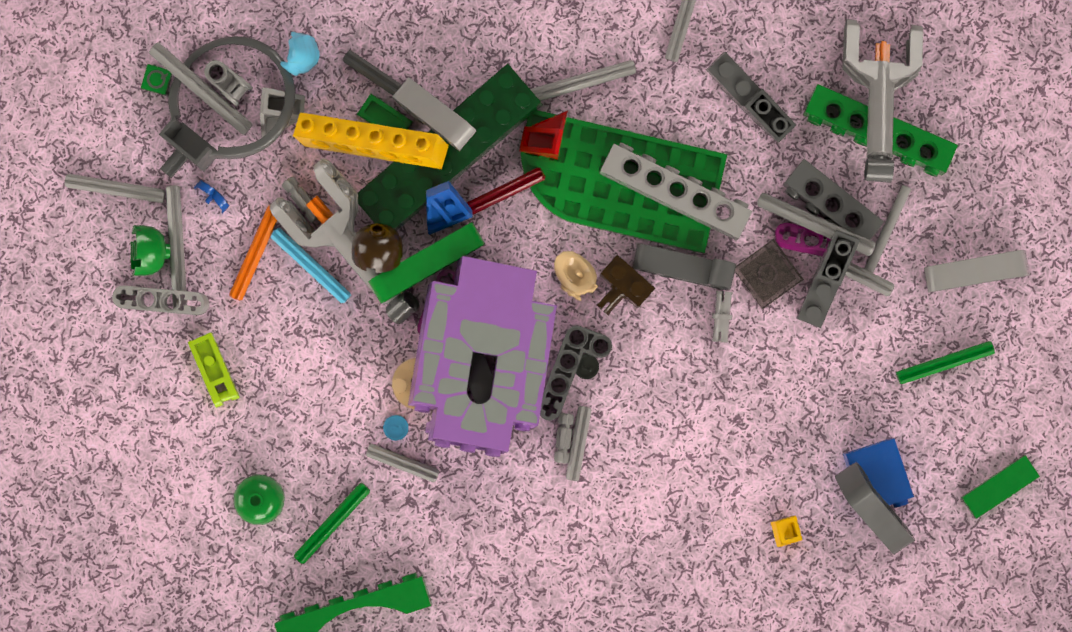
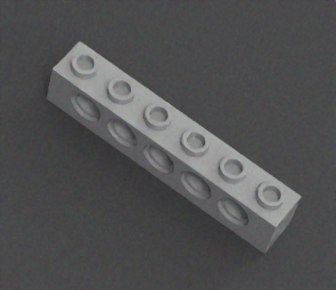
(614, 170)

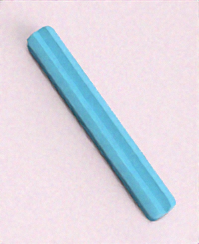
(310, 265)

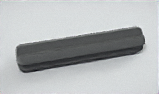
(371, 72)

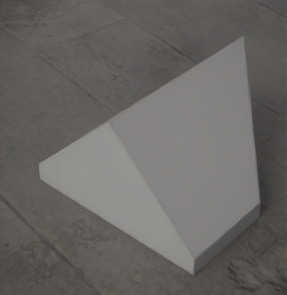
(272, 106)

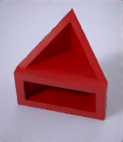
(544, 137)

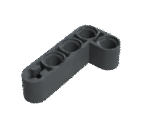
(684, 267)
(568, 374)
(873, 508)

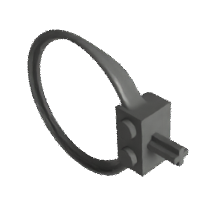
(192, 146)

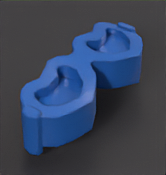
(213, 194)

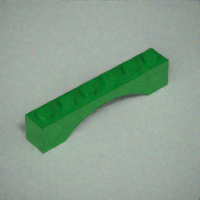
(403, 596)

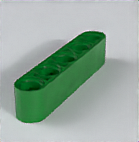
(426, 262)

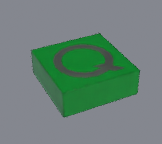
(156, 80)

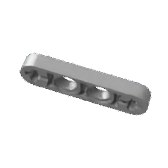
(160, 300)

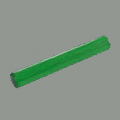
(945, 362)
(332, 523)

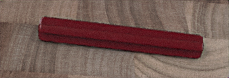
(506, 190)

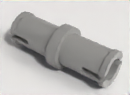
(722, 316)

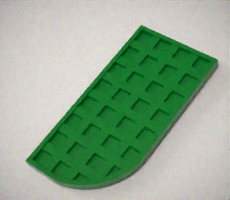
(585, 197)

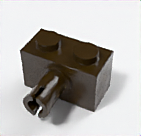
(625, 284)

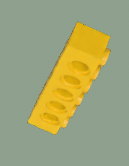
(371, 140)

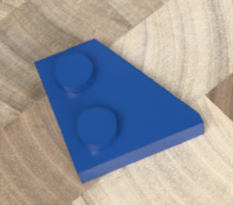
(445, 207)

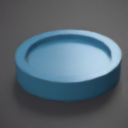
(395, 427)

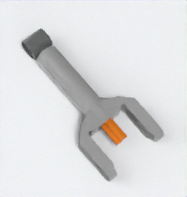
(882, 80)
(336, 230)

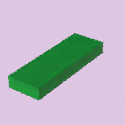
(1000, 486)

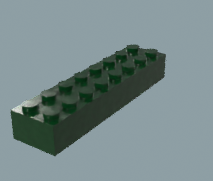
(493, 112)

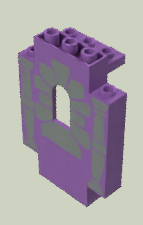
(491, 315)

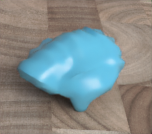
(302, 54)

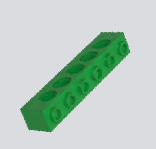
(941, 149)

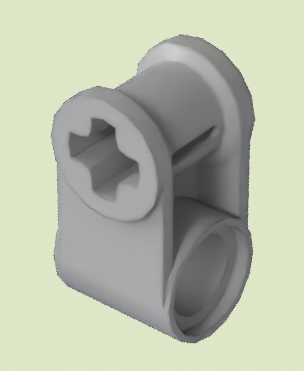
(230, 84)

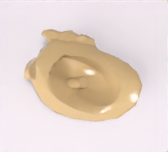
(575, 274)

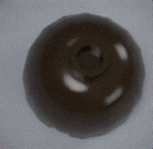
(377, 248)

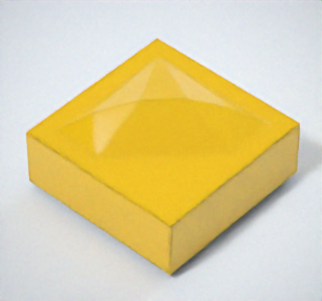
(786, 531)

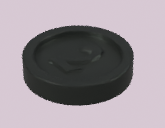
(587, 367)

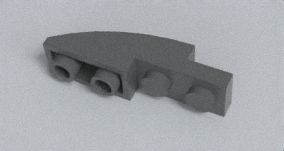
(750, 97)
(828, 278)

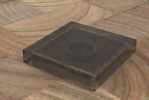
(767, 274)

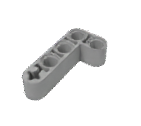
(433, 114)
(977, 271)

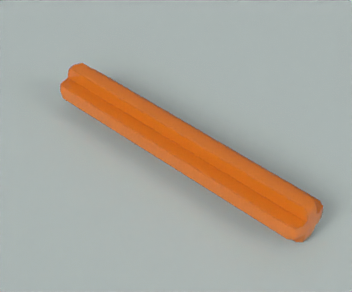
(253, 255)

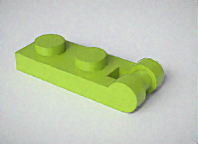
(213, 369)

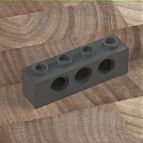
(806, 173)

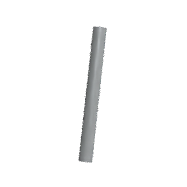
(887, 228)

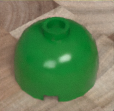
(148, 250)
(259, 499)

